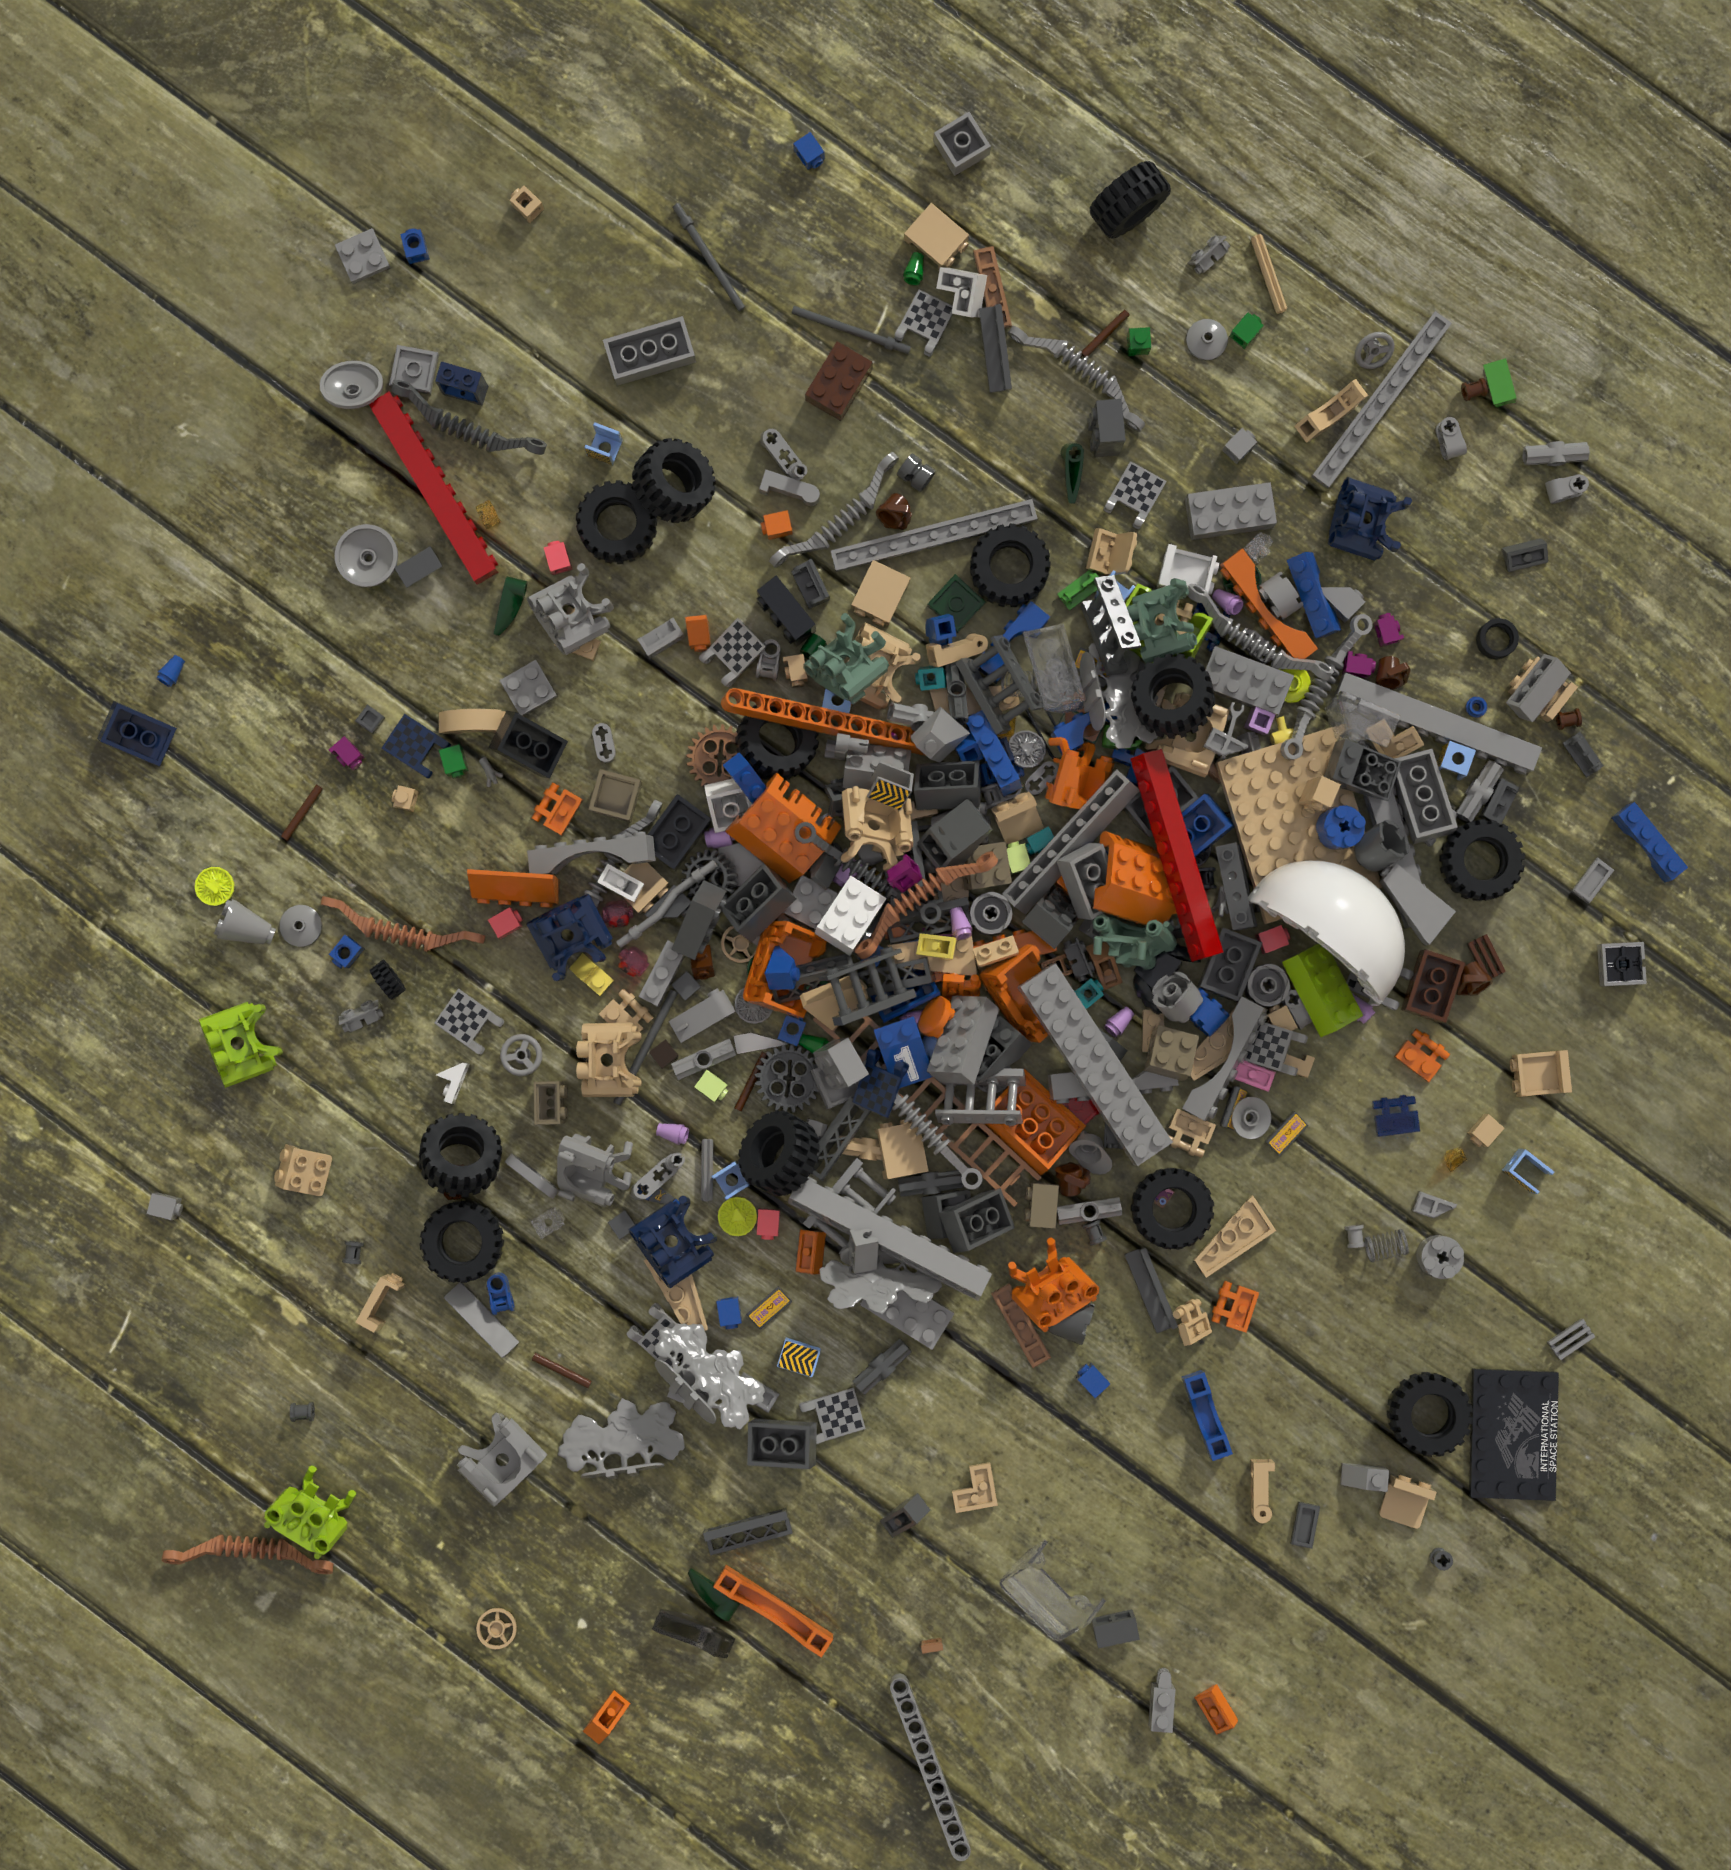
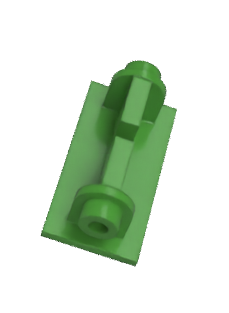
(1078, 590)

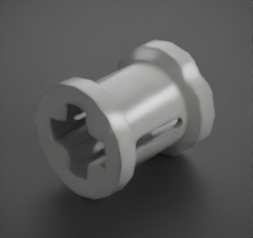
(1355, 1236)

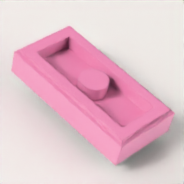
(1255, 1075)

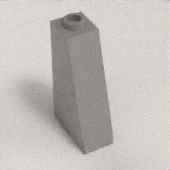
(1416, 903)

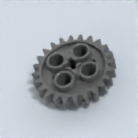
(768, 1076)

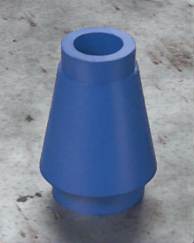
(170, 671)

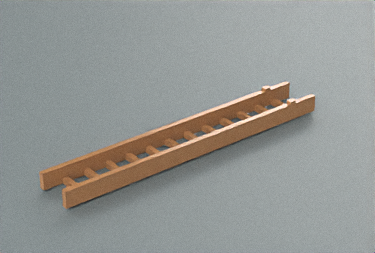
(954, 1146)

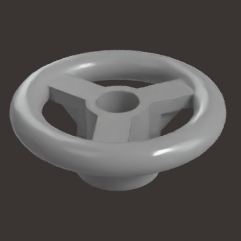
(1374, 348)
(532, 1067)

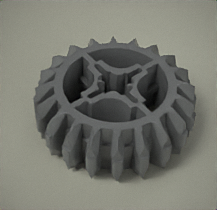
(723, 867)

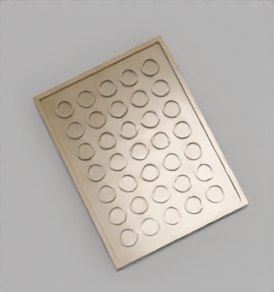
(1266, 809)

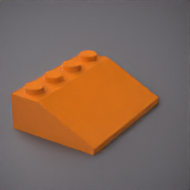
(514, 887)
(1045, 1129)

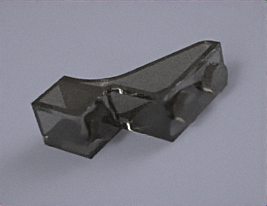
(691, 1631)

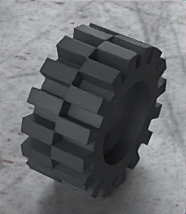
(387, 979)

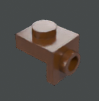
(703, 965)

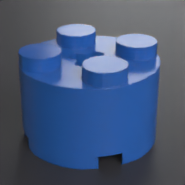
(1329, 830)
(1209, 1015)

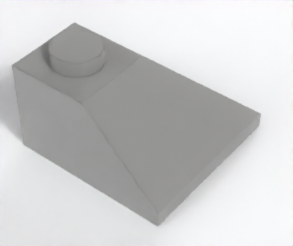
(939, 735)

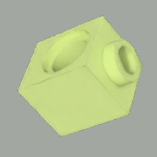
(1017, 857)
(712, 1086)

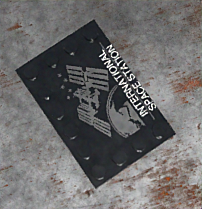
(1514, 1434)

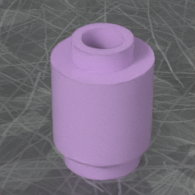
(718, 839)

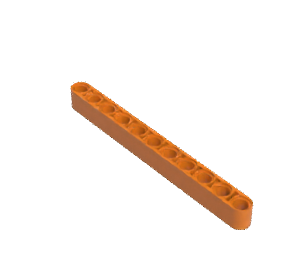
(824, 718)

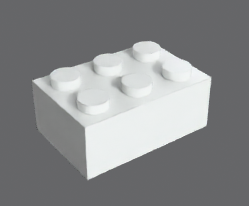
(850, 915)

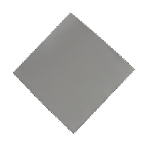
(744, 861)

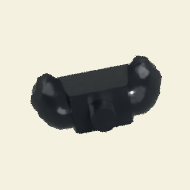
(1165, 965)

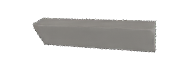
(481, 1319)

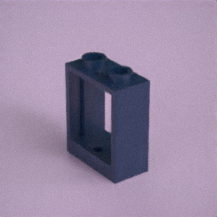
(456, 379)

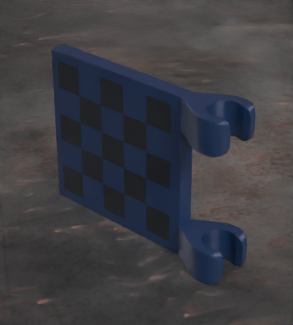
(411, 744)
(880, 1087)

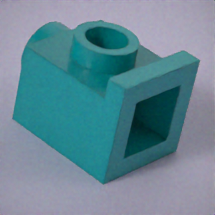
(928, 684)
(1038, 841)
(1096, 989)

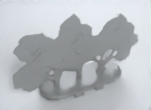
(1117, 696)
(875, 1286)
(713, 1374)
(625, 1436)

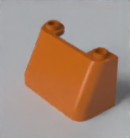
(800, 945)
(1002, 983)

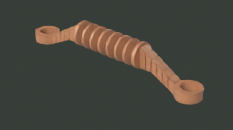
(944, 875)
(430, 941)
(217, 1545)

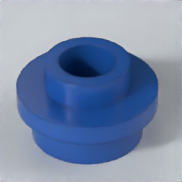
(1482, 707)

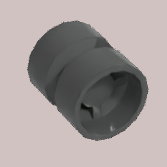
(916, 472)

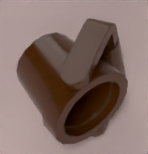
(893, 510)
(1392, 673)
(1473, 980)
(1071, 1178)

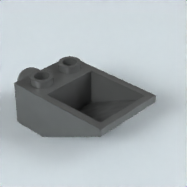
(954, 837)

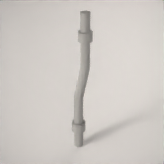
(696, 876)

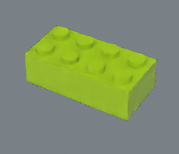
(1322, 989)

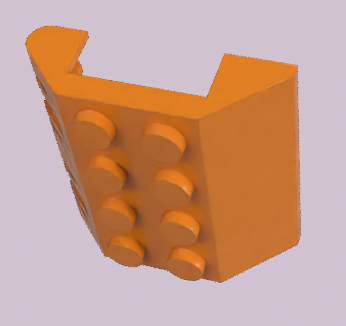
(770, 826)
(1134, 882)

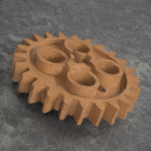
(701, 756)

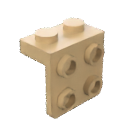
(1111, 552)
(1017, 818)
(654, 886)
(302, 1170)
(1406, 1501)

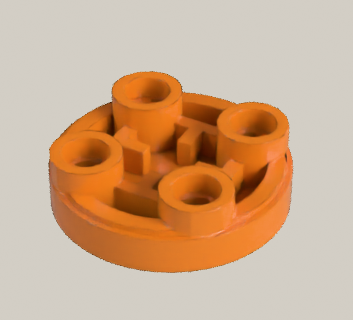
(935, 1017)

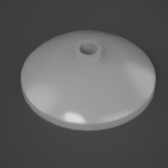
(351, 384)
(356, 546)

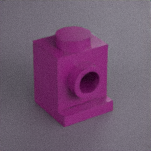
(1387, 630)
(1358, 665)
(347, 753)
(904, 874)

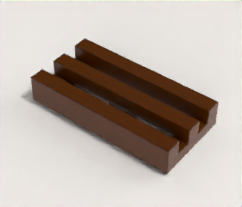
(1485, 938)

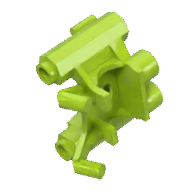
(243, 1063)
(308, 1518)

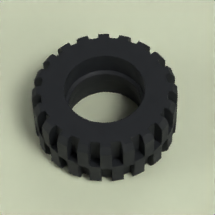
(1130, 199)
(659, 494)
(1010, 537)
(614, 550)
(1165, 672)
(767, 763)
(1506, 847)
(464, 1131)
(794, 1162)
(1201, 1208)
(433, 1247)
(1456, 1424)

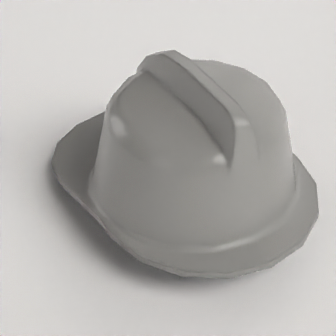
(1090, 1153)

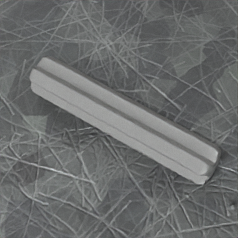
(707, 1170)

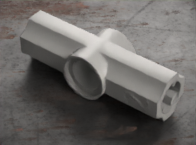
(1555, 453)
(909, 715)
(1479, 791)
(691, 1065)
(1075, 1212)

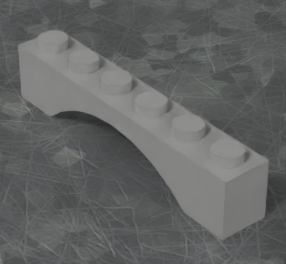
(551, 860)
(1246, 1020)
(1067, 1086)

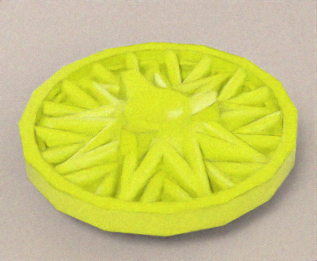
(1298, 686)
(214, 886)
(737, 1216)

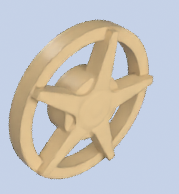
(739, 944)
(496, 1628)

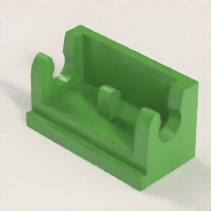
(1500, 383)

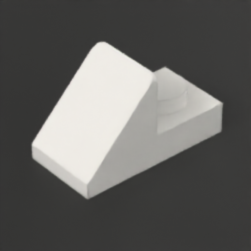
(620, 883)
(456, 1076)

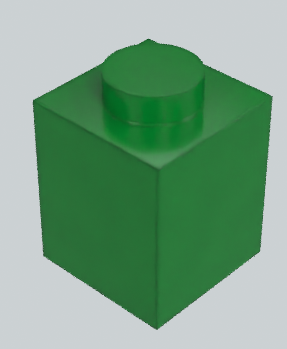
(1246, 330)
(1138, 341)
(454, 761)

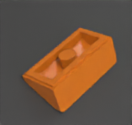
(810, 1251)
(1216, 1709)

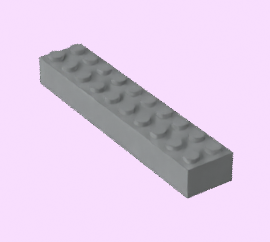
(1095, 1064)

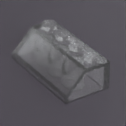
(1054, 669)

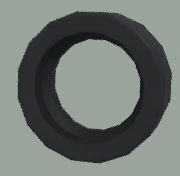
(1511, 630)

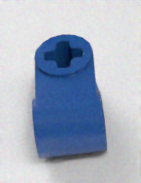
(500, 1295)

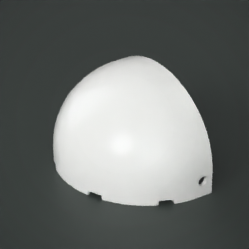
(1342, 915)

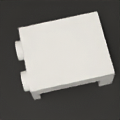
(1188, 567)

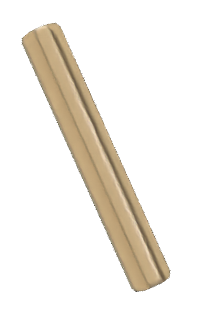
(1269, 273)

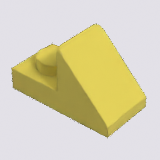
(936, 946)
(591, 974)

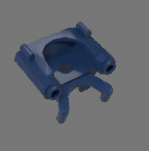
(1347, 525)
(585, 923)
(675, 1262)

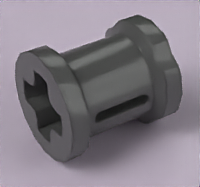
(1094, 1232)
(352, 1252)
(302, 1412)
(1436, 1554)

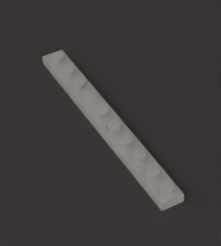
(1381, 400)
(932, 535)

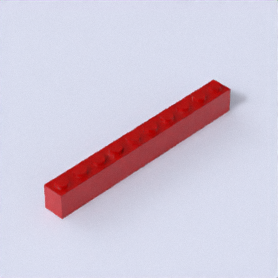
(433, 488)
(1176, 855)

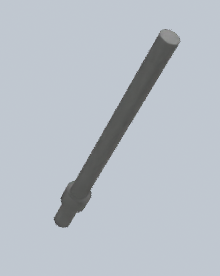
(688, 224)
(889, 343)
(650, 1037)

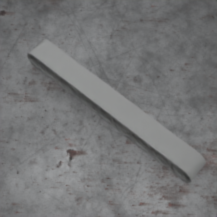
(934, 1776)

